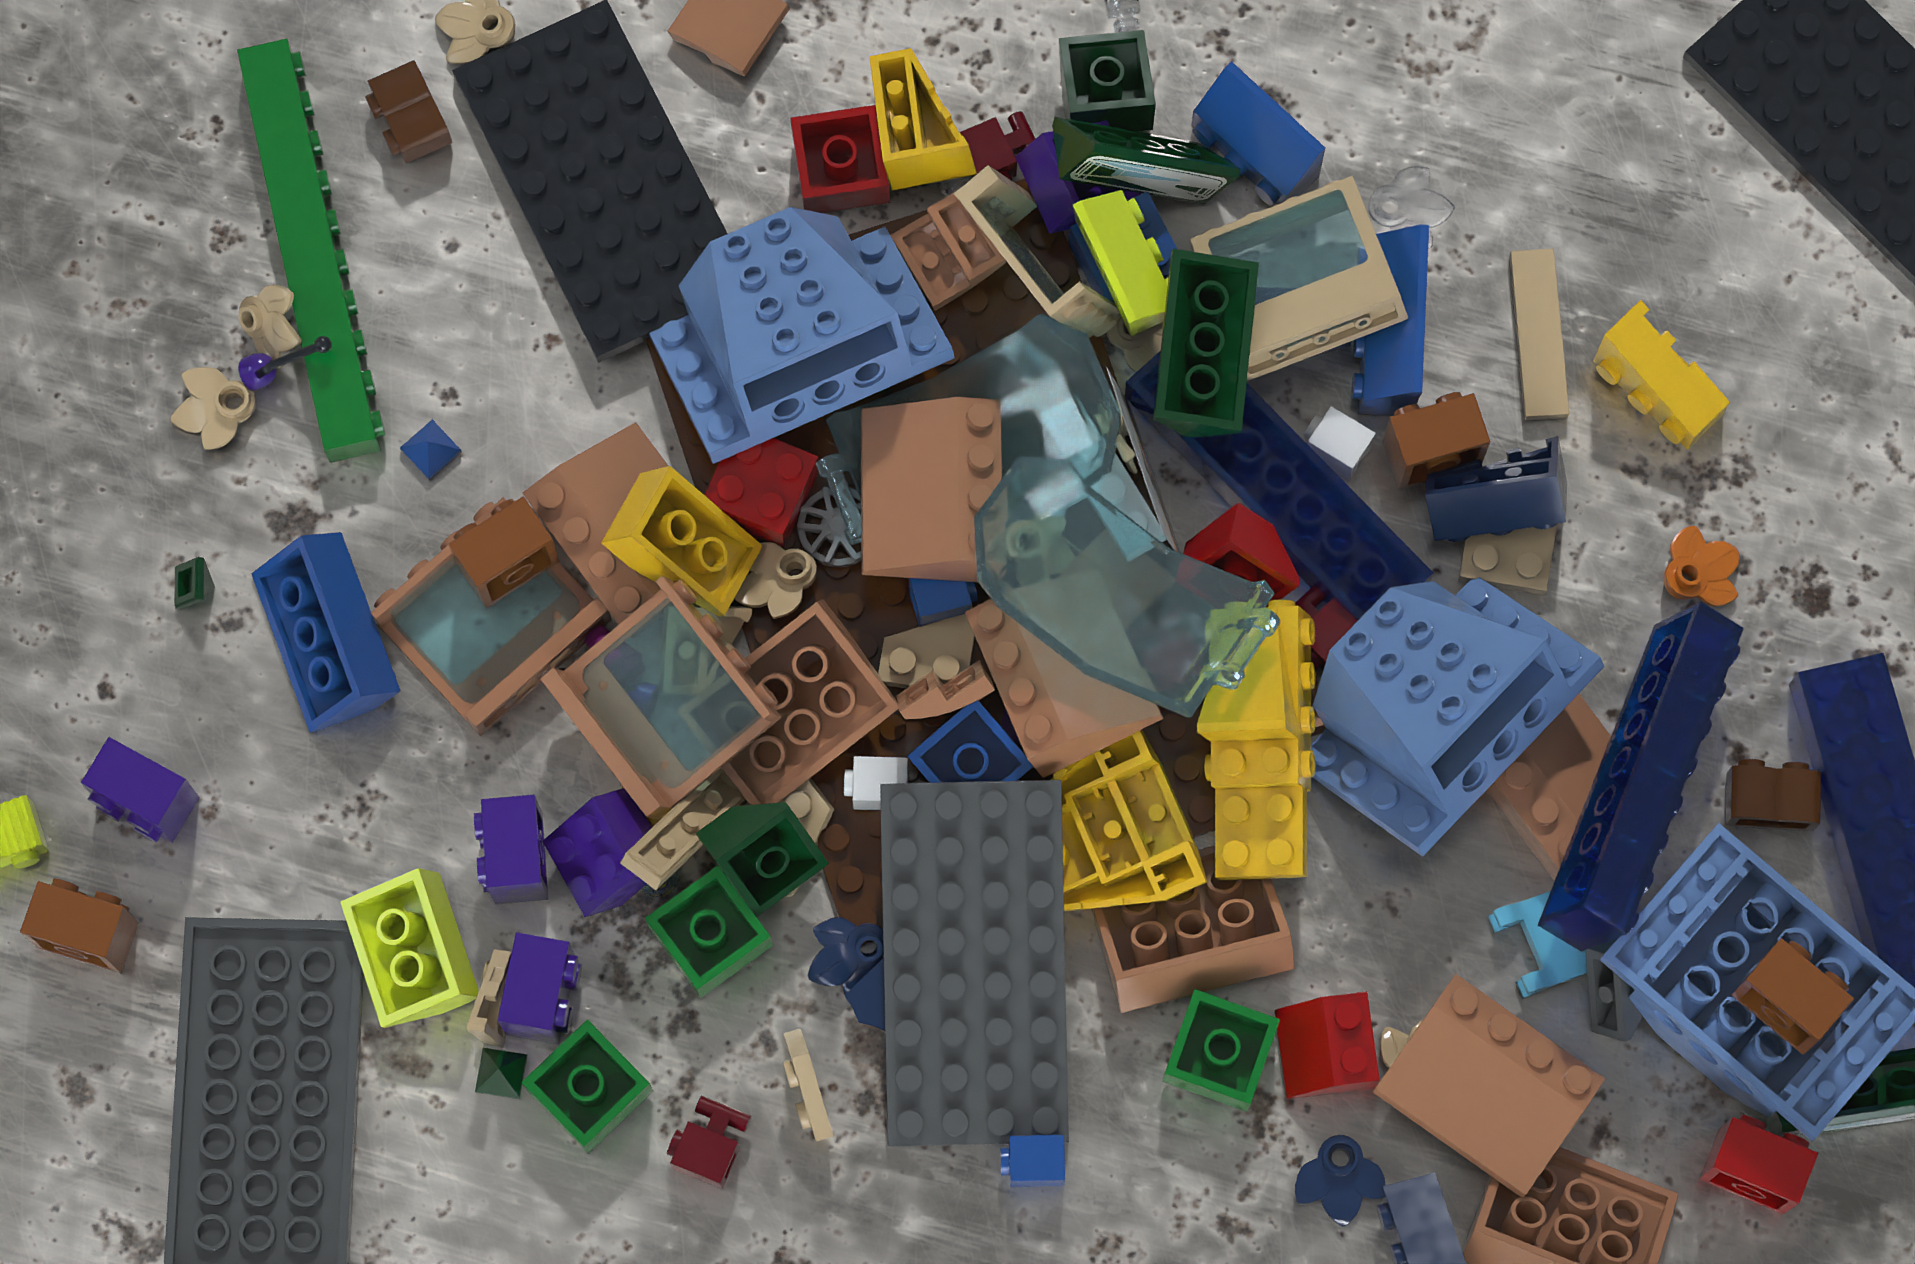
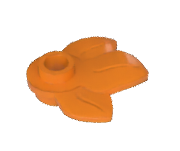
(1706, 566)

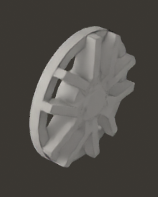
(830, 529)

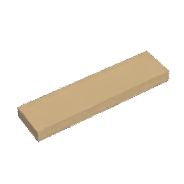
(1539, 334)
(674, 836)

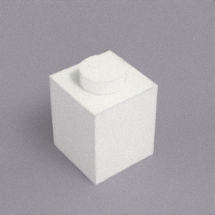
(1339, 441)
(868, 774)

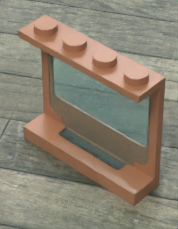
(481, 655)
(664, 699)

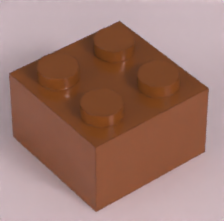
(1434, 438)
(503, 551)
(80, 926)
(1793, 995)

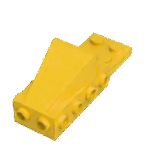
(1264, 755)

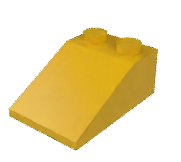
(682, 535)

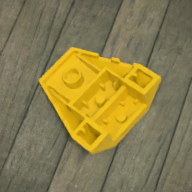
(1124, 830)

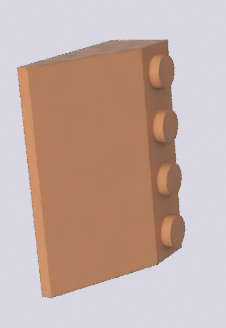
(924, 482)
(581, 503)
(1049, 701)
(825, 702)
(1551, 781)
(1194, 940)
(1489, 1085)
(1572, 1216)

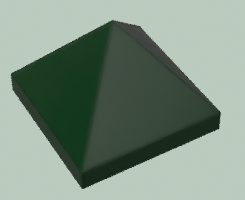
(192, 583)
(501, 1073)

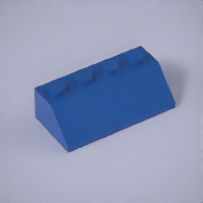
(1395, 355)
(325, 630)

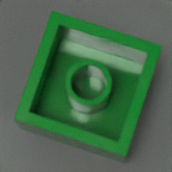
(709, 931)
(1221, 1050)
(587, 1086)

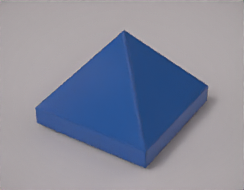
(430, 449)

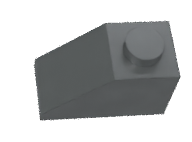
(1609, 999)

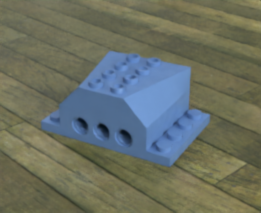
(793, 327)
(1438, 702)
(1703, 942)

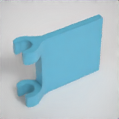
(1554, 957)

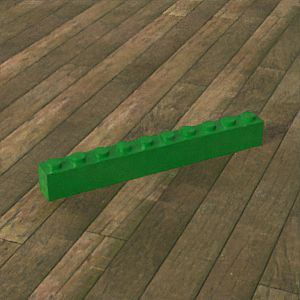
(309, 249)

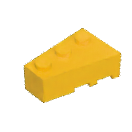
(914, 125)
(1659, 379)

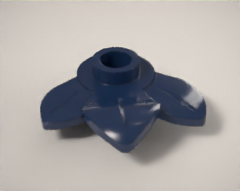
(841, 956)
(1339, 1186)

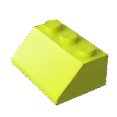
(1124, 258)
(410, 948)

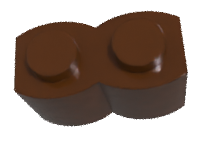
(408, 111)
(1773, 797)

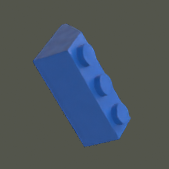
(1257, 137)

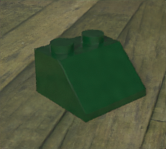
(1108, 80)
(762, 852)

